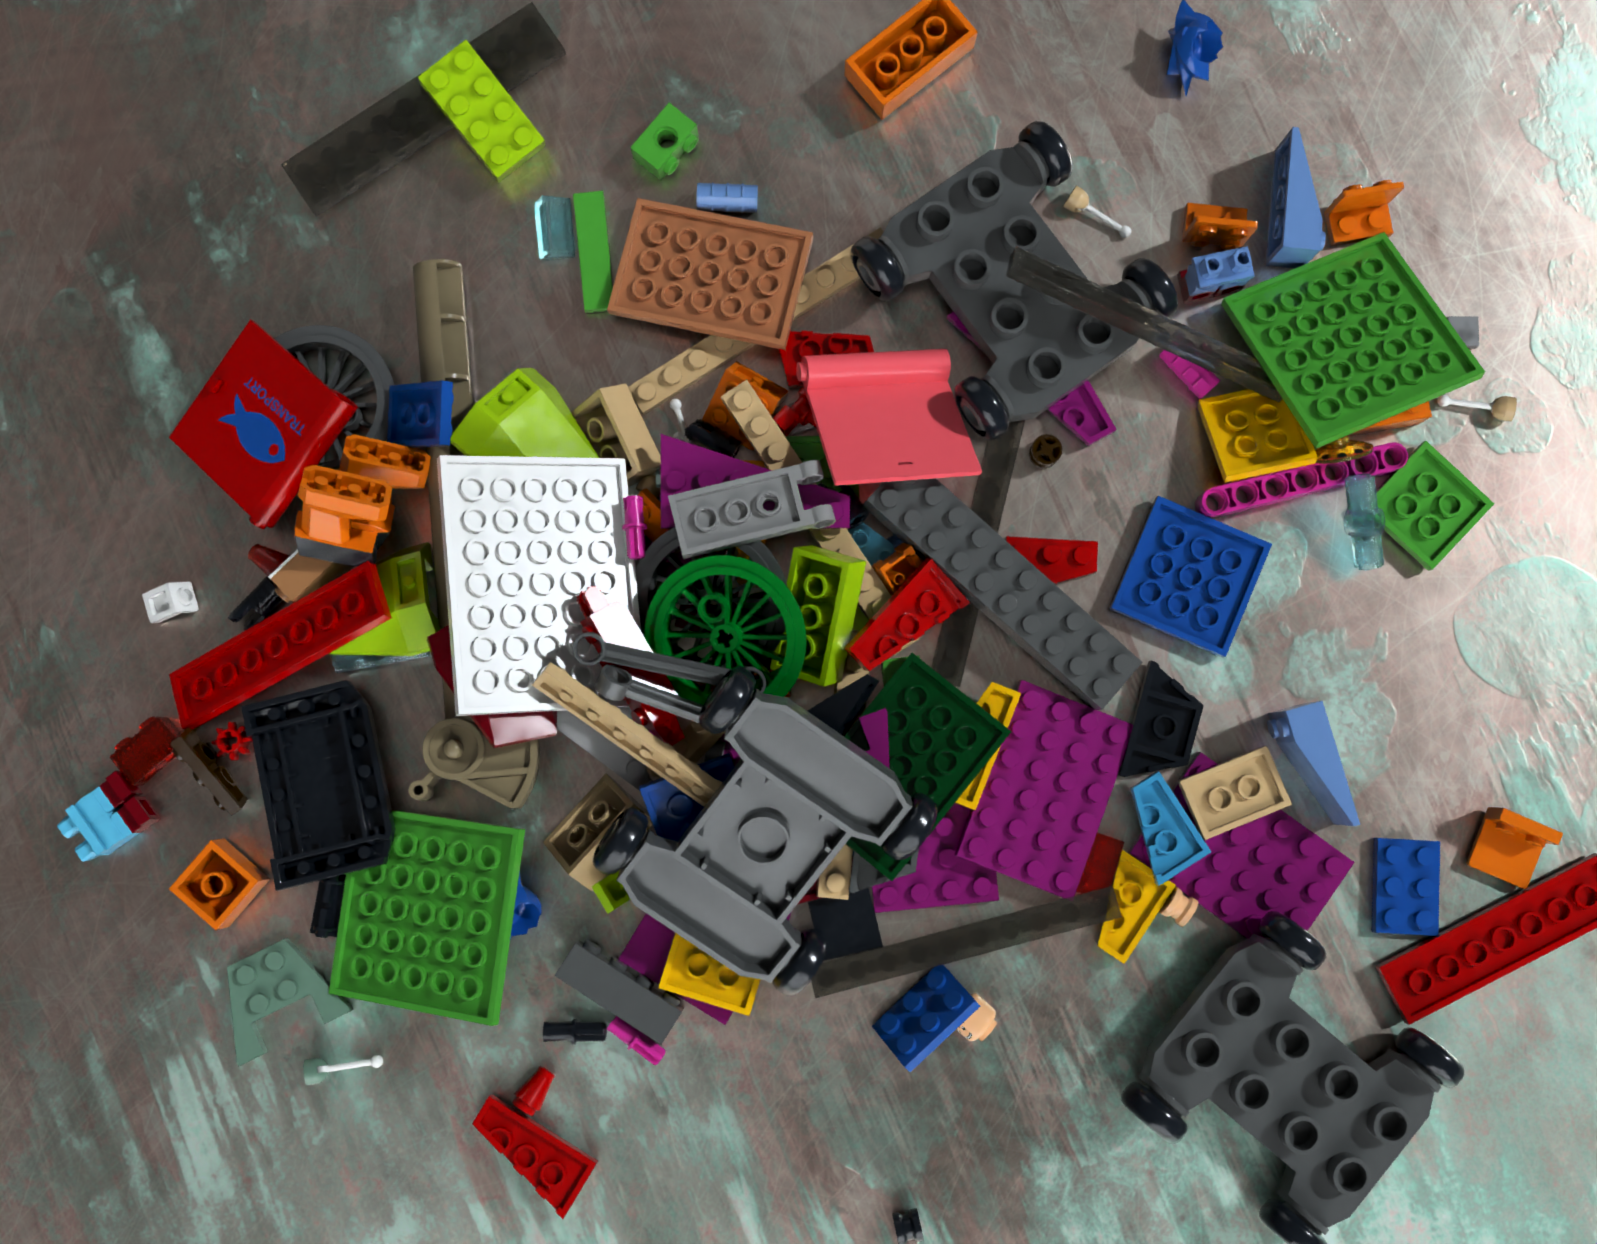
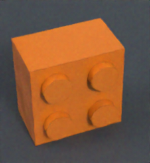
(219, 883)

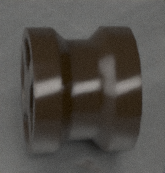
(1050, 447)

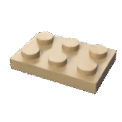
(1234, 792)

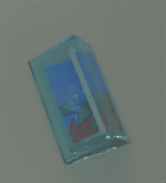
(554, 228)

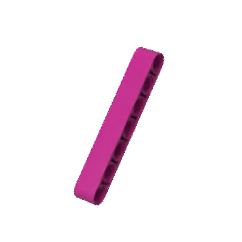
(1288, 489)

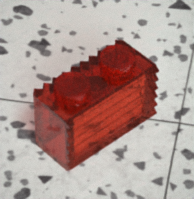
(147, 751)

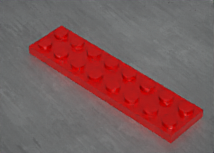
(280, 645)
(1493, 942)

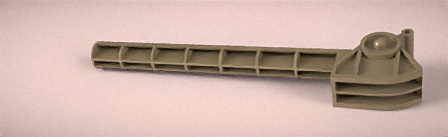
(456, 745)

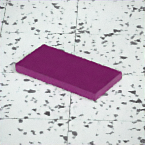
(648, 955)

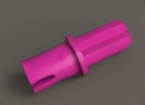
(634, 527)
(637, 1040)

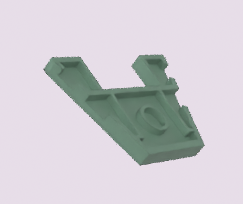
(269, 983)

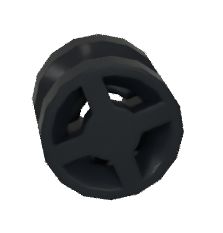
(908, 1226)

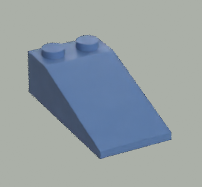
(1295, 215)
(1310, 747)

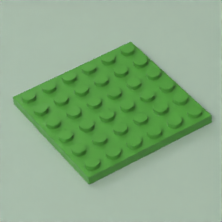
(1351, 339)
(432, 920)

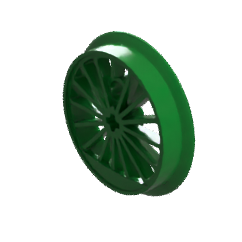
(664, 605)

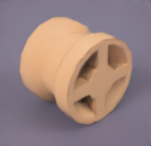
(1179, 907)

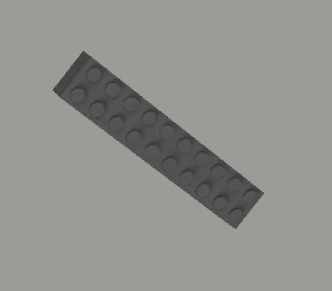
(1006, 587)

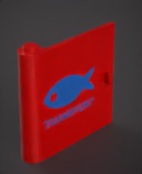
(261, 425)

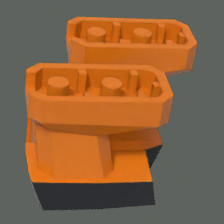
(351, 508)

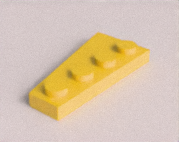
(1000, 704)

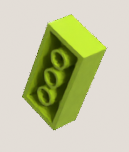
(482, 111)
(828, 596)

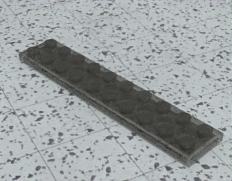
(410, 118)

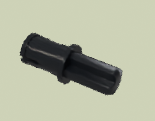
(574, 1031)

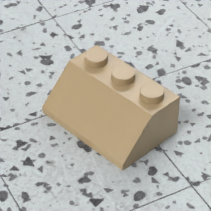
(618, 431)
(584, 827)

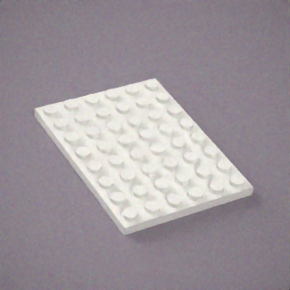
(515, 558)

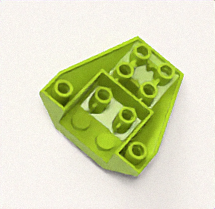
(522, 420)
(407, 597)

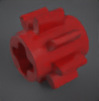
(224, 737)

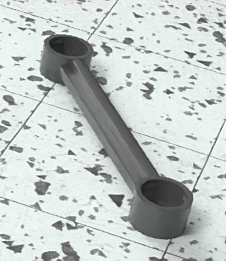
(658, 662)
(617, 684)

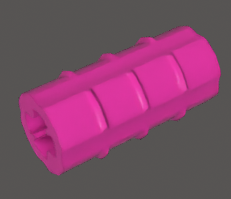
(1195, 377)

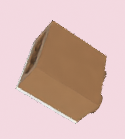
(304, 575)

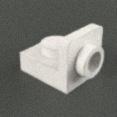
(170, 601)

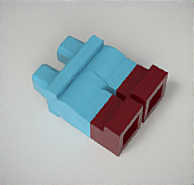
(108, 817)

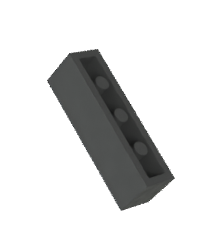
(620, 991)

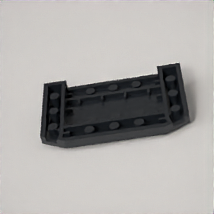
(321, 783)

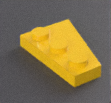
(1138, 903)

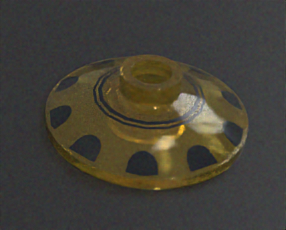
(1343, 450)

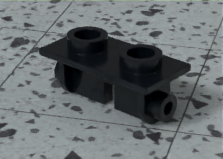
(328, 907)

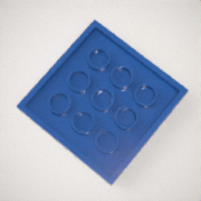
(1190, 576)

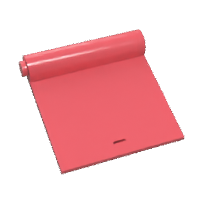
(887, 416)

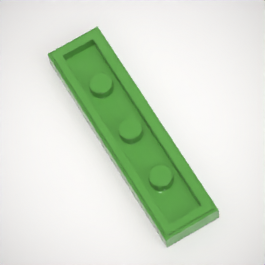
(593, 250)

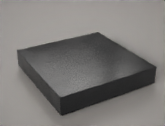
(846, 924)

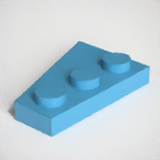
(1166, 829)

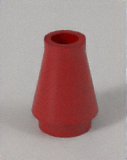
(533, 1092)

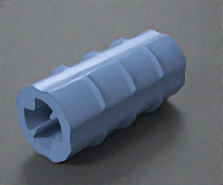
(727, 197)

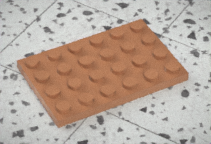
(711, 273)

